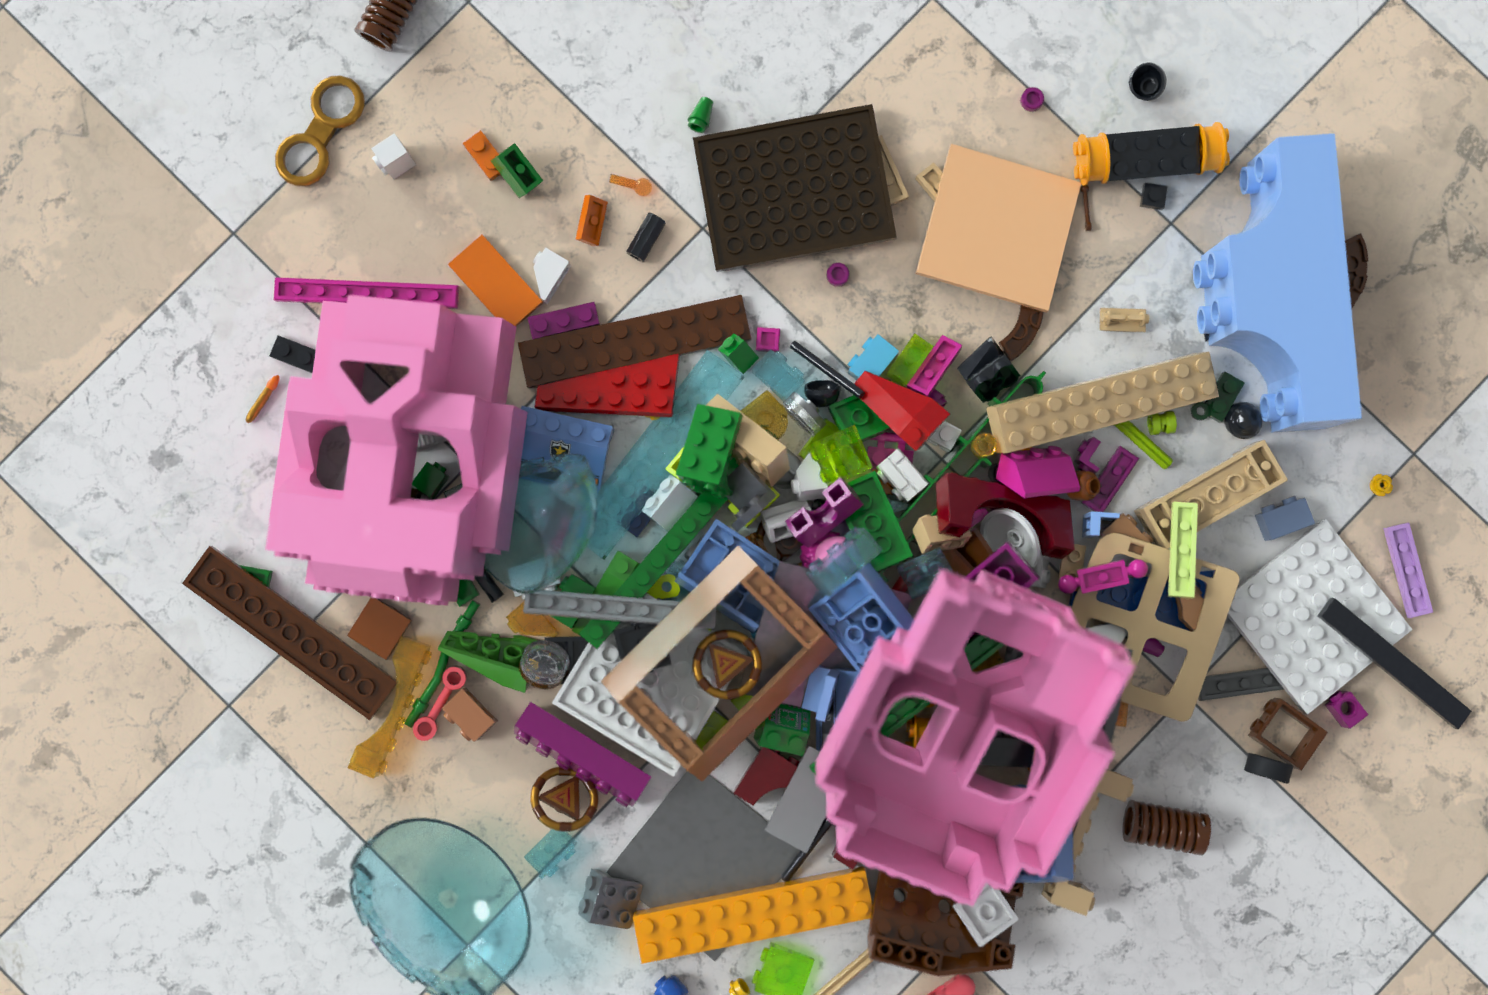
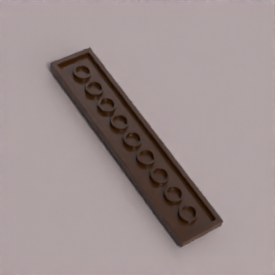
(633, 340)
(290, 632)

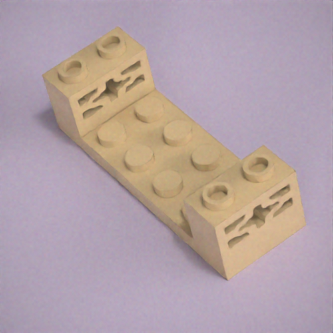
(1216, 491)
(1070, 893)

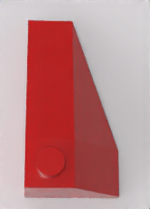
(902, 409)

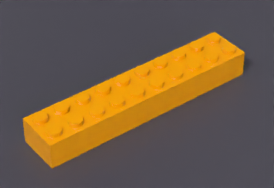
(752, 914)

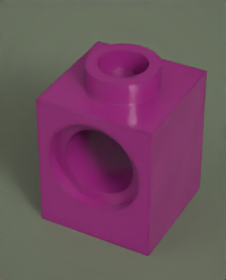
(1355, 710)

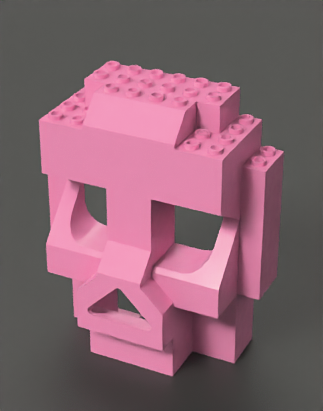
(372, 532)
(924, 807)

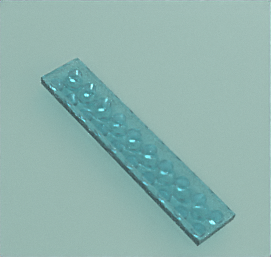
(645, 464)

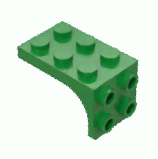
(709, 450)

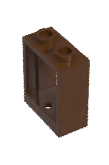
(1307, 745)

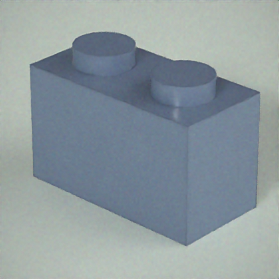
(1285, 518)

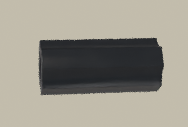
(645, 237)

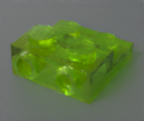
(840, 455)
(782, 971)

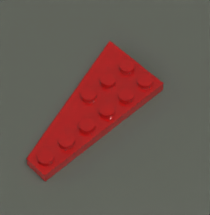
(626, 390)

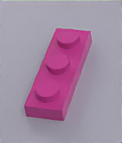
(934, 366)

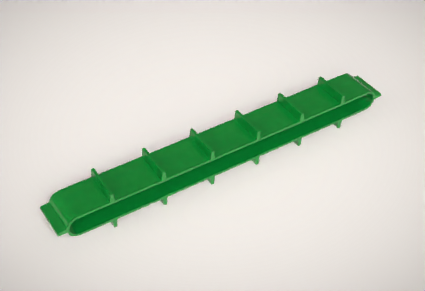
(962, 443)

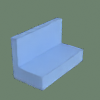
(1091, 522)
(821, 691)

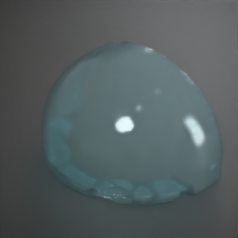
(550, 522)
(441, 906)

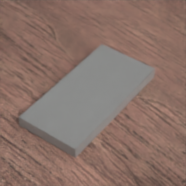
(800, 807)

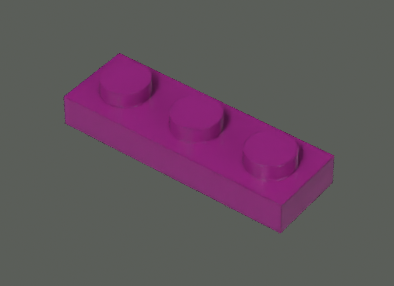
(563, 320)

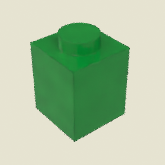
(738, 353)
(430, 479)

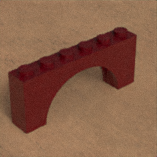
(961, 496)
(770, 772)

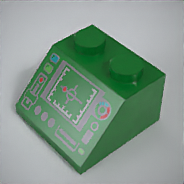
(785, 730)

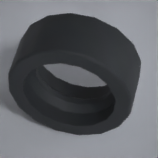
(1268, 768)

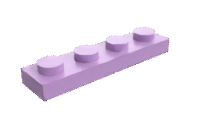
(1408, 570)

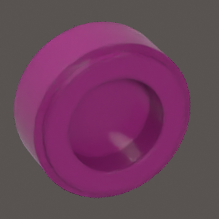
(1032, 99)
(837, 274)

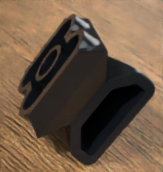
(988, 370)

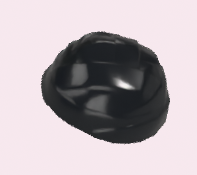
(1147, 81)
(822, 392)
(1243, 420)

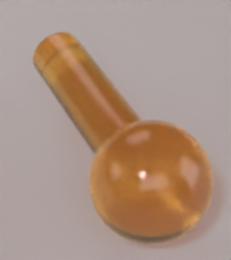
(641, 186)

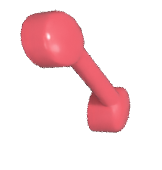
(426, 726)

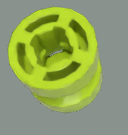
(1162, 423)

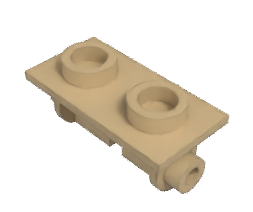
(1123, 319)
(1072, 562)

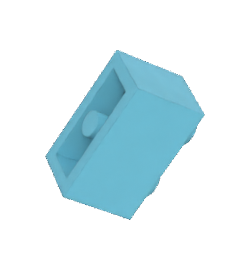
(874, 359)

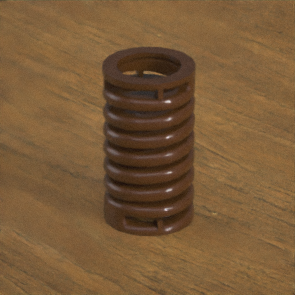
(387, 24)
(1166, 827)

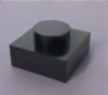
(1153, 196)

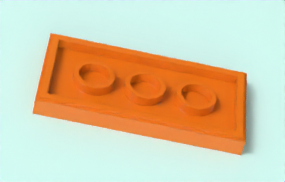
(495, 282)

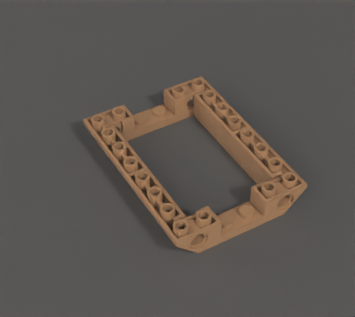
(626, 675)

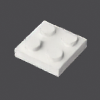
(988, 915)

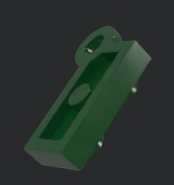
(1218, 407)

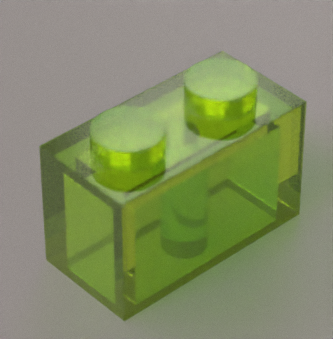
(909, 360)

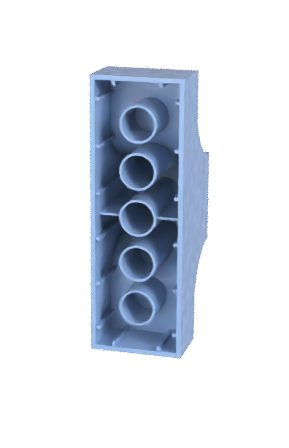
(1285, 287)

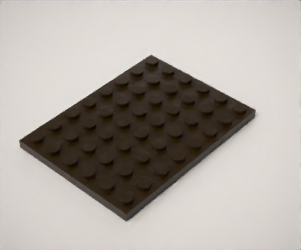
(794, 188)

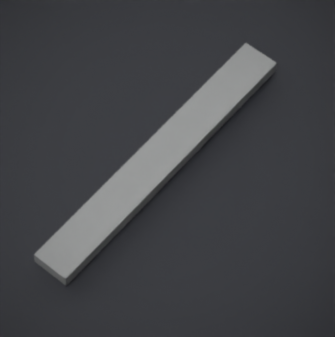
(605, 607)

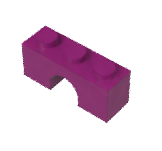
(812, 525)

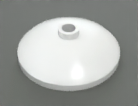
(1008, 525)

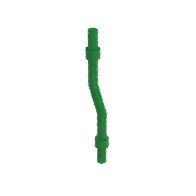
(421, 704)

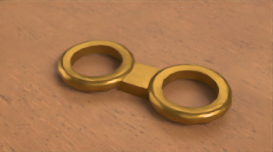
(319, 131)

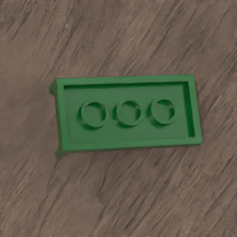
(880, 522)

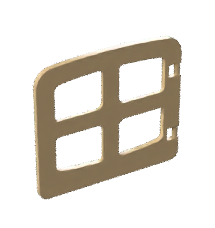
(1143, 623)

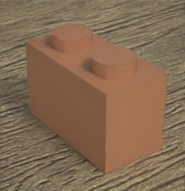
(469, 715)

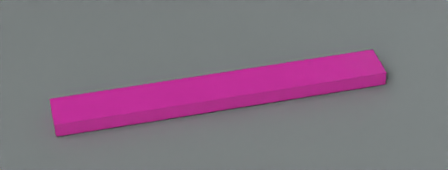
(338, 290)

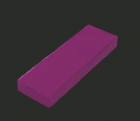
(1112, 478)

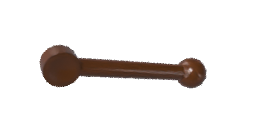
(1084, 189)

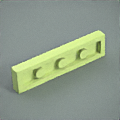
(1183, 550)

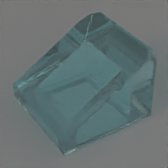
(898, 506)

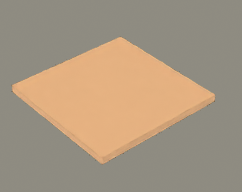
(998, 228)

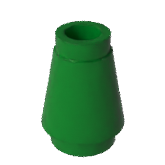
(700, 116)

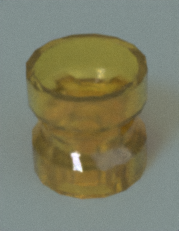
(980, 448)

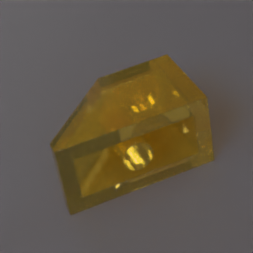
(530, 623)

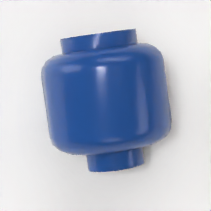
(670, 986)

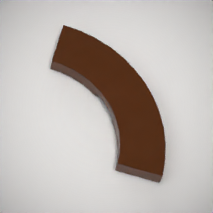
(1357, 266)
(1022, 333)

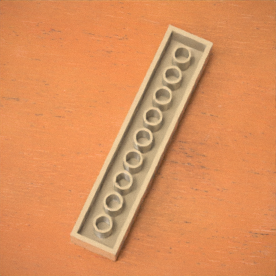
(1102, 402)

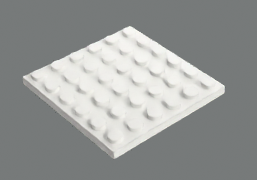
(1280, 619)
(671, 689)

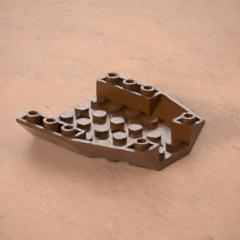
(925, 939)

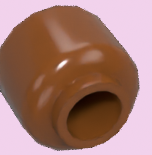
(1088, 486)

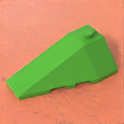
(614, 576)
(490, 656)

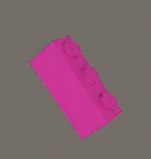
(1038, 472)

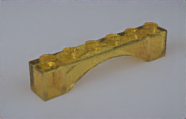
(408, 662)

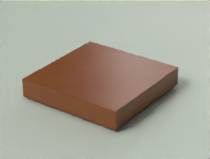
(379, 628)

